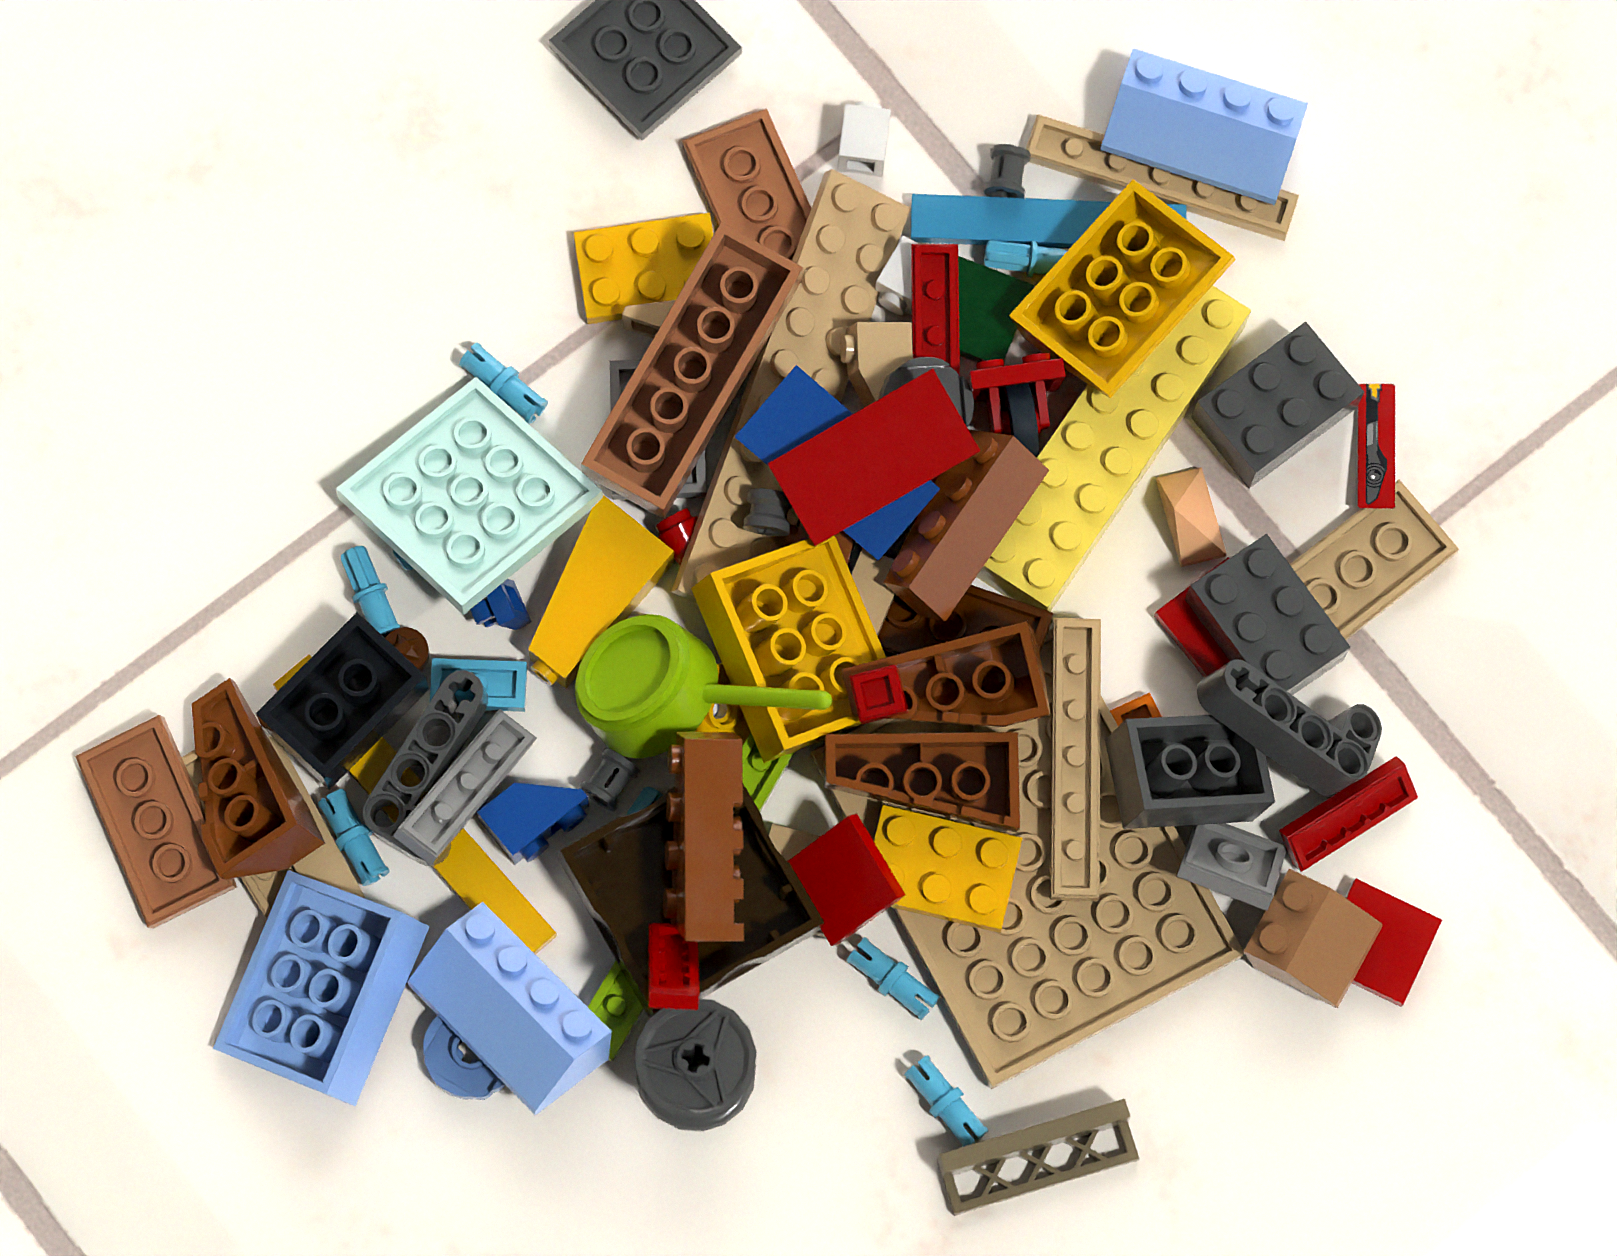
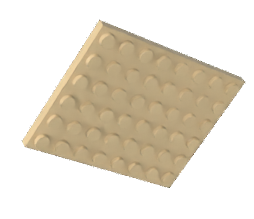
(1061, 964)

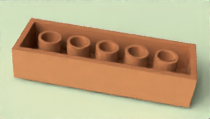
(692, 370)

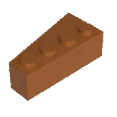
(964, 524)
(938, 773)
(705, 836)

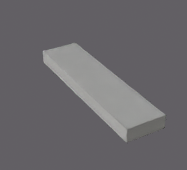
(464, 787)

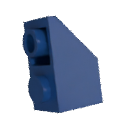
(529, 815)

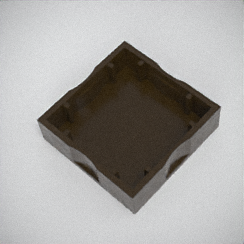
(623, 883)

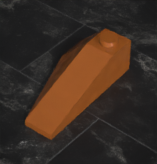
(970, 680)
(249, 799)

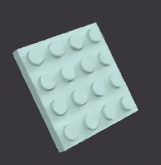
(469, 495)

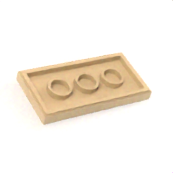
(1373, 561)

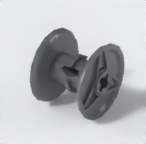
(718, 1087)

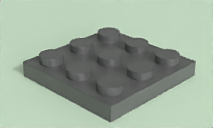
(645, 55)

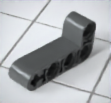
(1314, 750)
(432, 758)

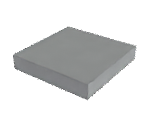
(1233, 863)

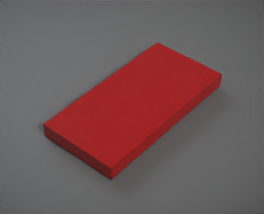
(874, 457)

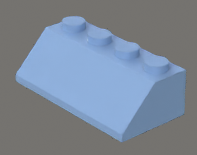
(1204, 126)
(510, 1009)

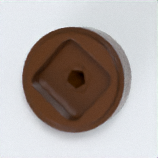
(411, 645)

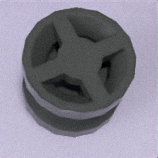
(767, 512)

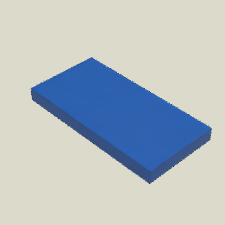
(798, 413)

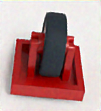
(1021, 395)

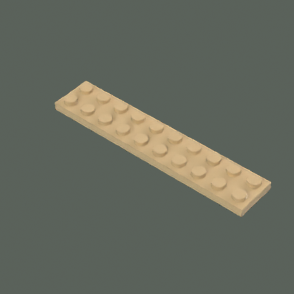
(842, 256)

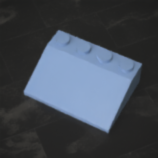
(321, 987)

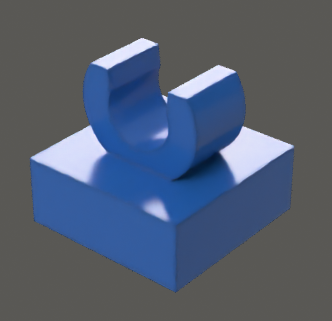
(502, 607)

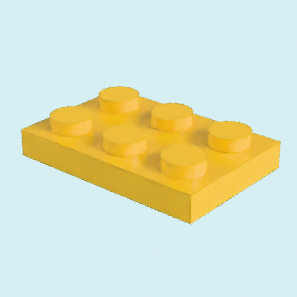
(638, 263)
(949, 867)

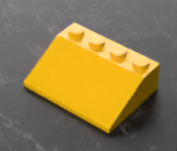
(1120, 289)
(792, 626)

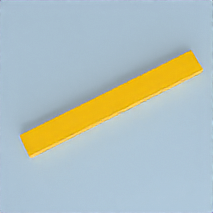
(467, 867)

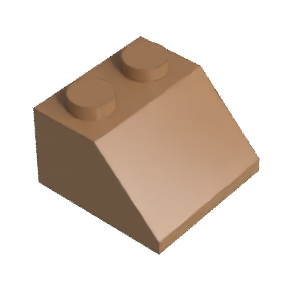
(1312, 938)

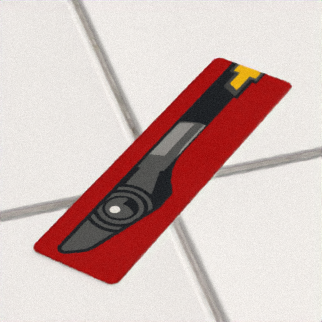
(1376, 447)

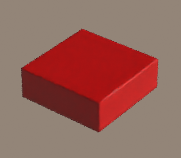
(878, 694)

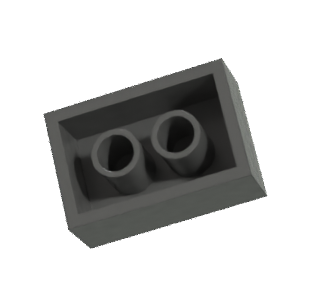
(1277, 404)
(1267, 617)
(1186, 773)

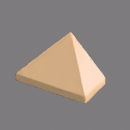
(1191, 517)

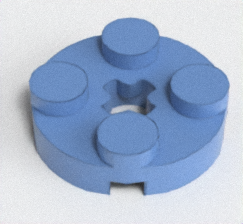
(448, 1070)

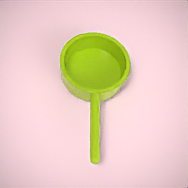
(659, 679)

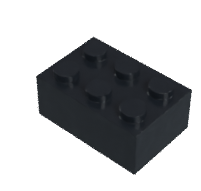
(342, 700)

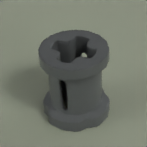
(1007, 171)
(623, 772)

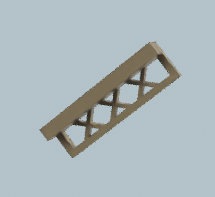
(1032, 1139)

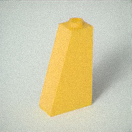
(601, 585)

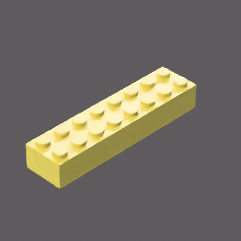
(1105, 453)

